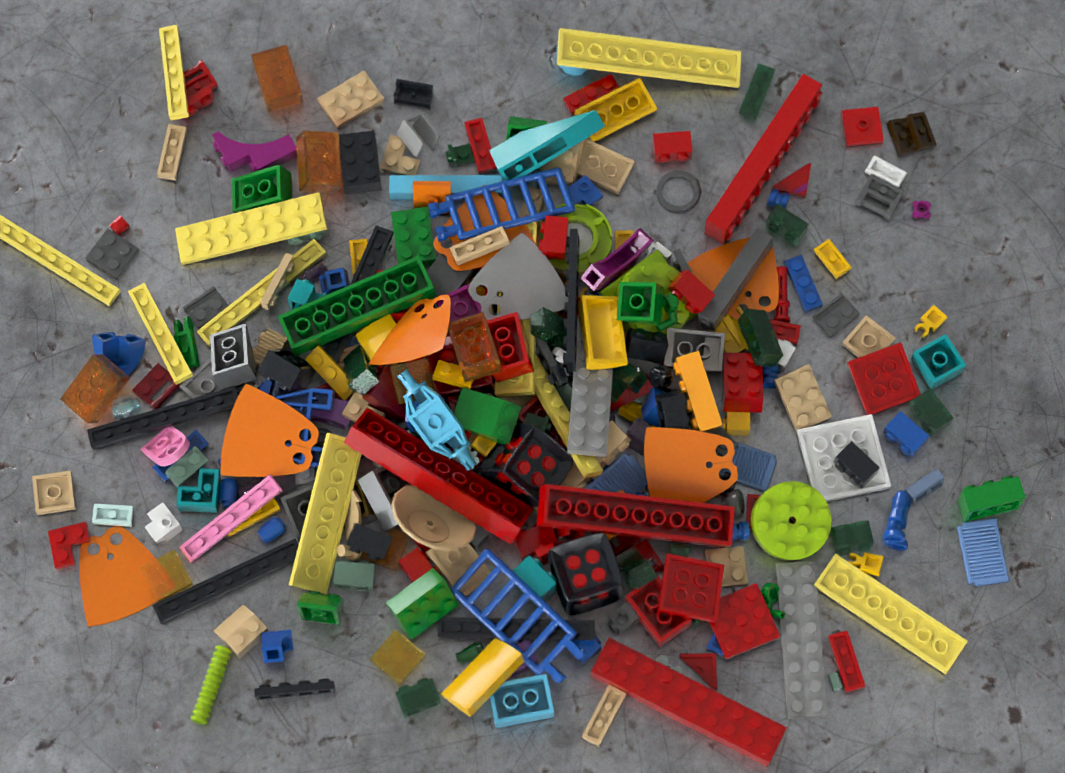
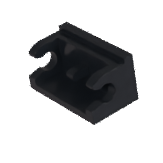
(413, 94)

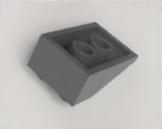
(688, 341)
(232, 357)
(296, 505)

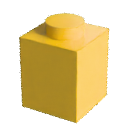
(737, 423)

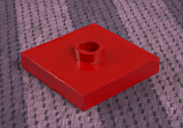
(862, 126)

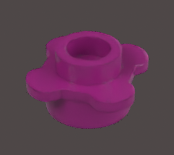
(925, 205)

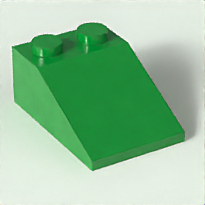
(261, 188)
(486, 415)
(320, 608)

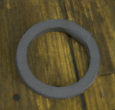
(679, 173)

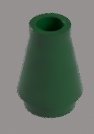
(469, 653)

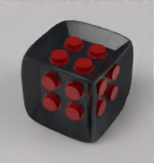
(527, 463)
(586, 573)

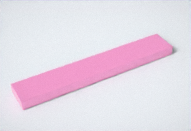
(231, 518)

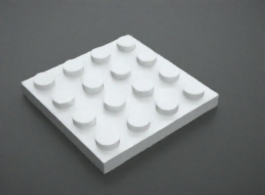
(824, 442)

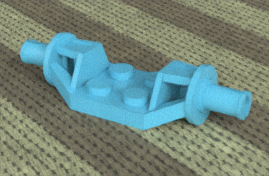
(435, 421)

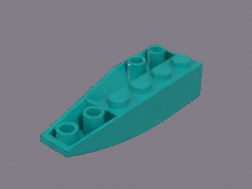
(542, 144)

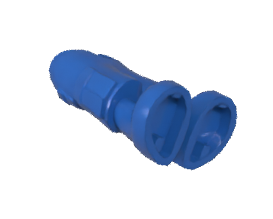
(897, 519)

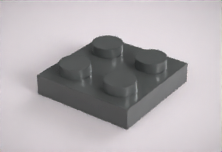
(112, 254)

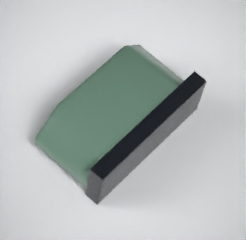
(836, 681)

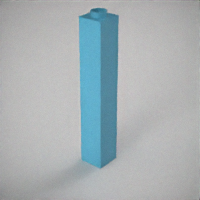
(402, 185)

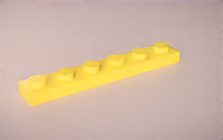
(174, 72)
(160, 333)

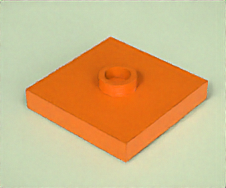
(430, 192)

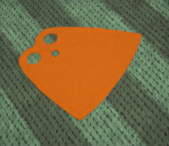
(485, 220)
(714, 264)
(416, 336)
(258, 436)
(678, 462)
(117, 585)

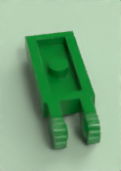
(186, 341)

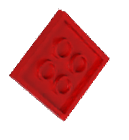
(884, 379)
(691, 588)
(743, 622)

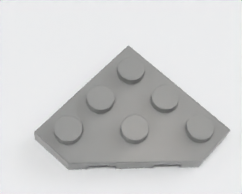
(204, 383)

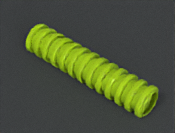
(211, 684)

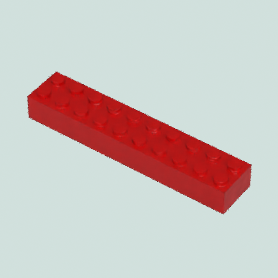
(763, 159)
(438, 476)
(635, 516)
(688, 702)

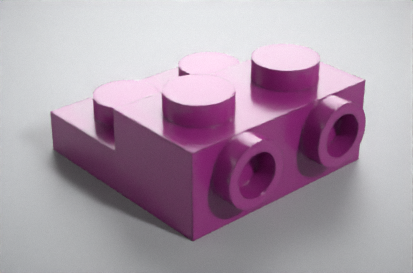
(461, 304)

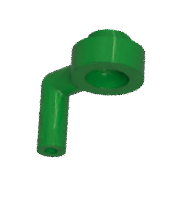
(670, 305)
(770, 595)

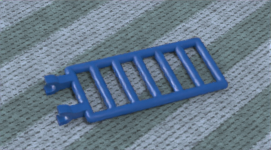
(449, 206)
(528, 594)

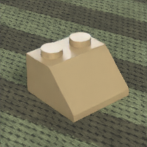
(241, 631)

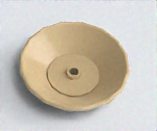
(430, 520)

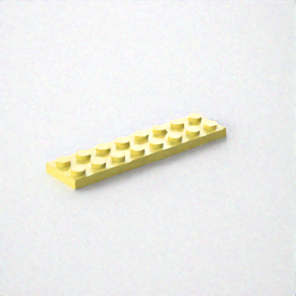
(251, 228)
(325, 515)
(890, 614)

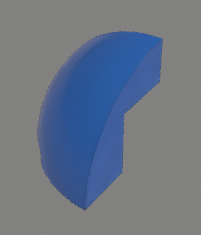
(120, 350)

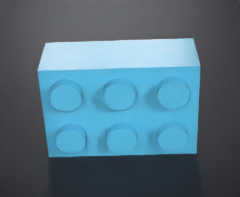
(522, 701)

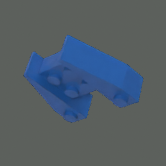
(305, 403)

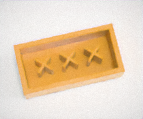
(698, 392)

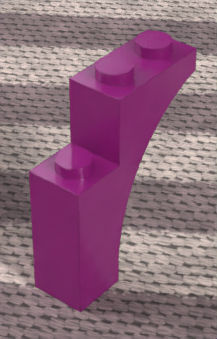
(257, 155)
(622, 259)

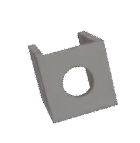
(423, 128)

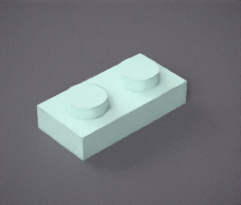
(112, 515)

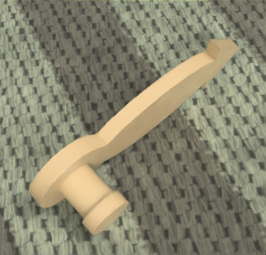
(353, 516)

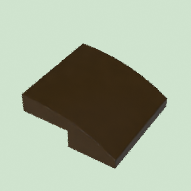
(911, 133)

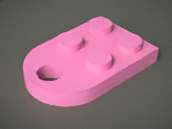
(166, 446)

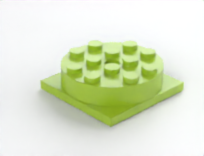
(651, 269)

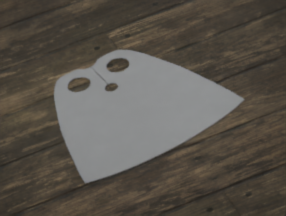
(524, 279)

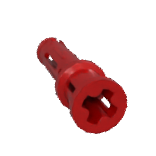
(783, 303)

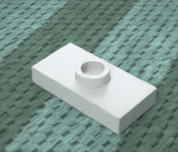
(886, 171)

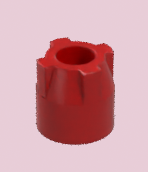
(119, 225)

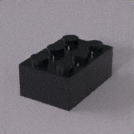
(359, 162)
(286, 369)

